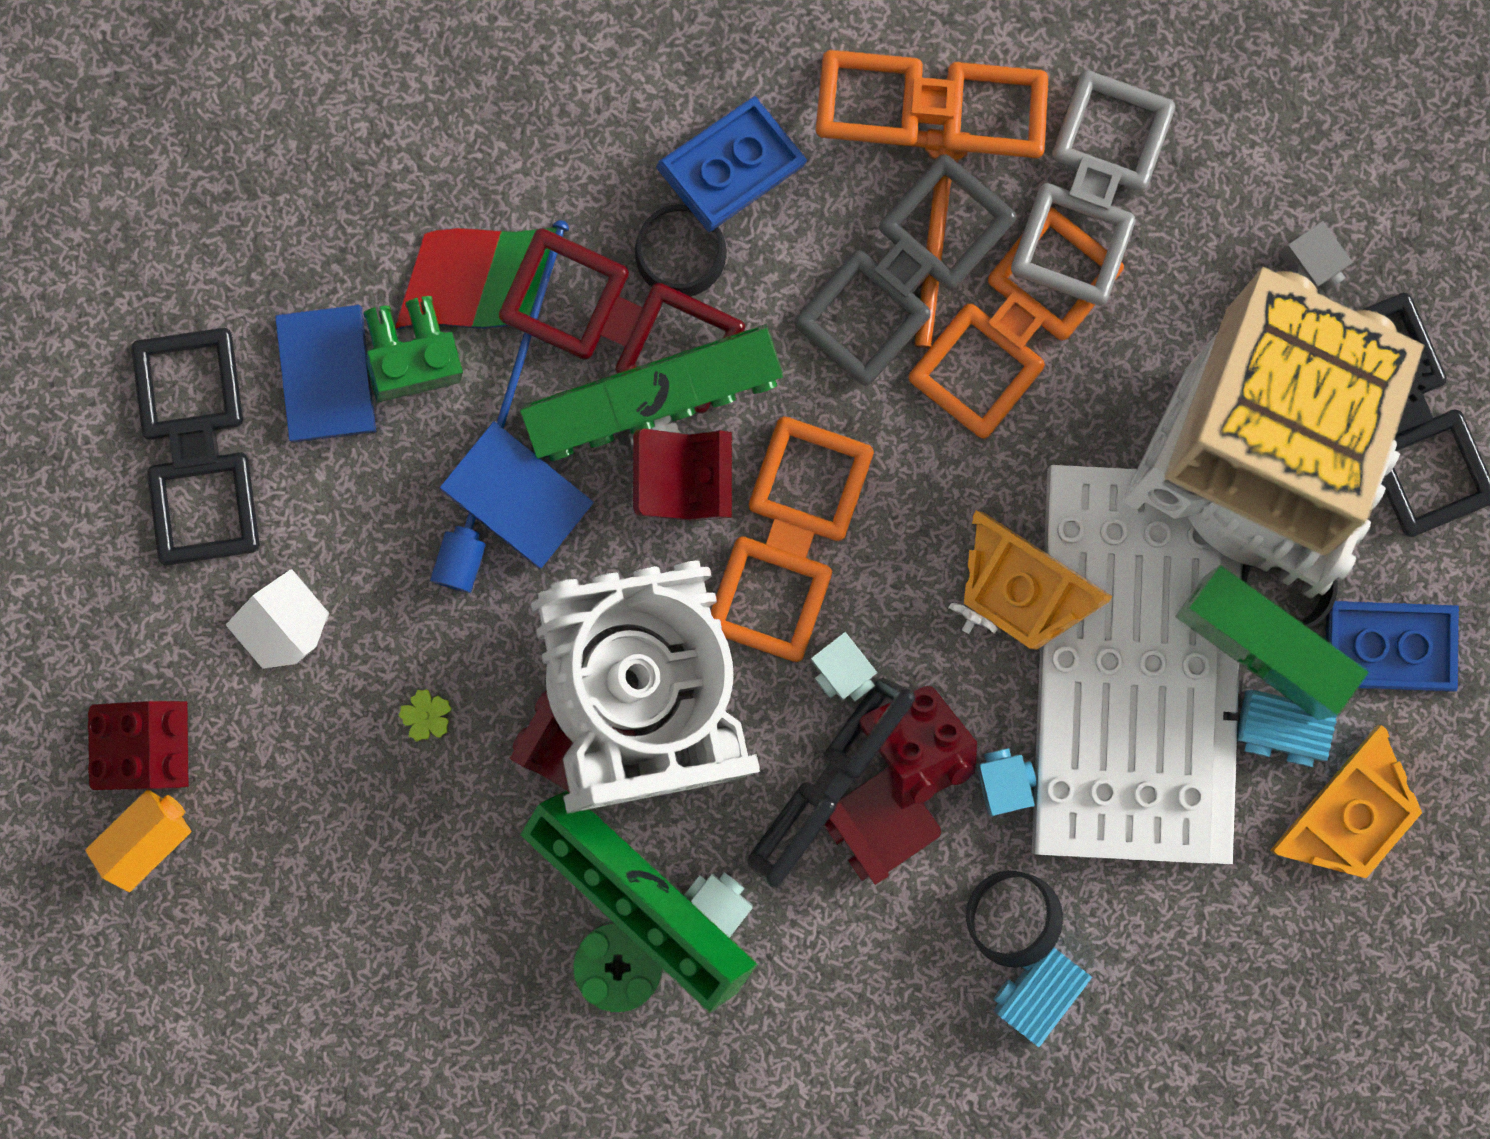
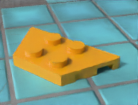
(1024, 586)
(1355, 813)

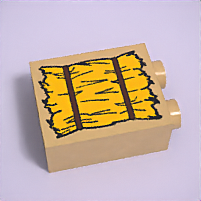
(1296, 411)

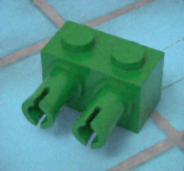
(415, 365)

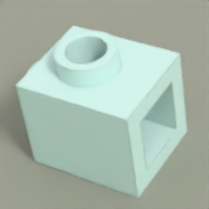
(843, 669)
(720, 901)

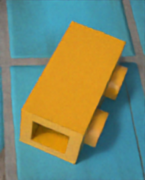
(139, 840)

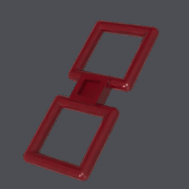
(613, 315)

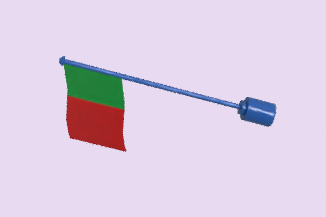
(469, 280)

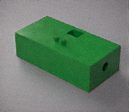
(1271, 644)

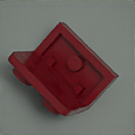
(682, 475)
(545, 744)
(138, 745)
(926, 748)
(878, 829)

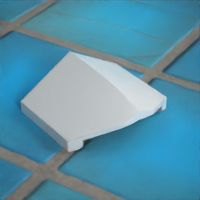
(280, 622)

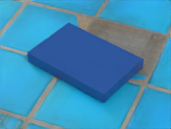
(731, 164)
(325, 373)
(516, 495)
(1398, 643)

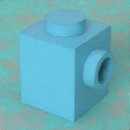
(1006, 782)

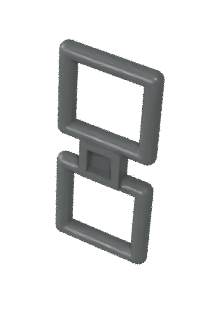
(905, 269)

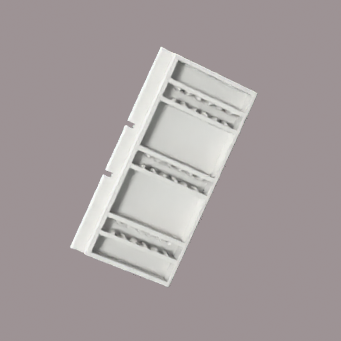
(1132, 695)

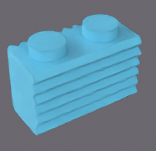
(1280, 725)
(1041, 995)

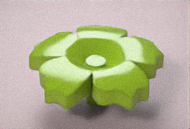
(425, 715)

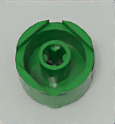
(601, 984)

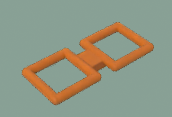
(932, 103)
(1009, 329)
(791, 537)

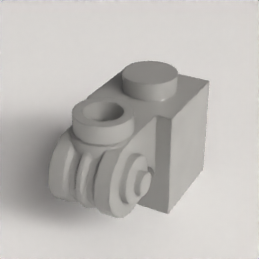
(1317, 257)

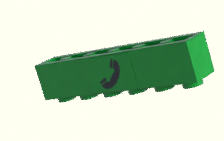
(652, 392)
(639, 901)

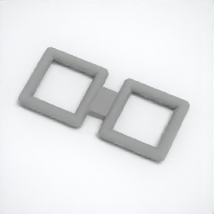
(1093, 188)

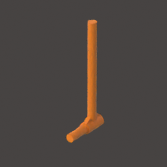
(933, 143)

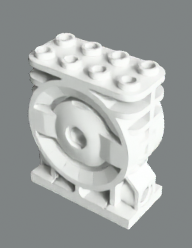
(1225, 529)
(590, 697)

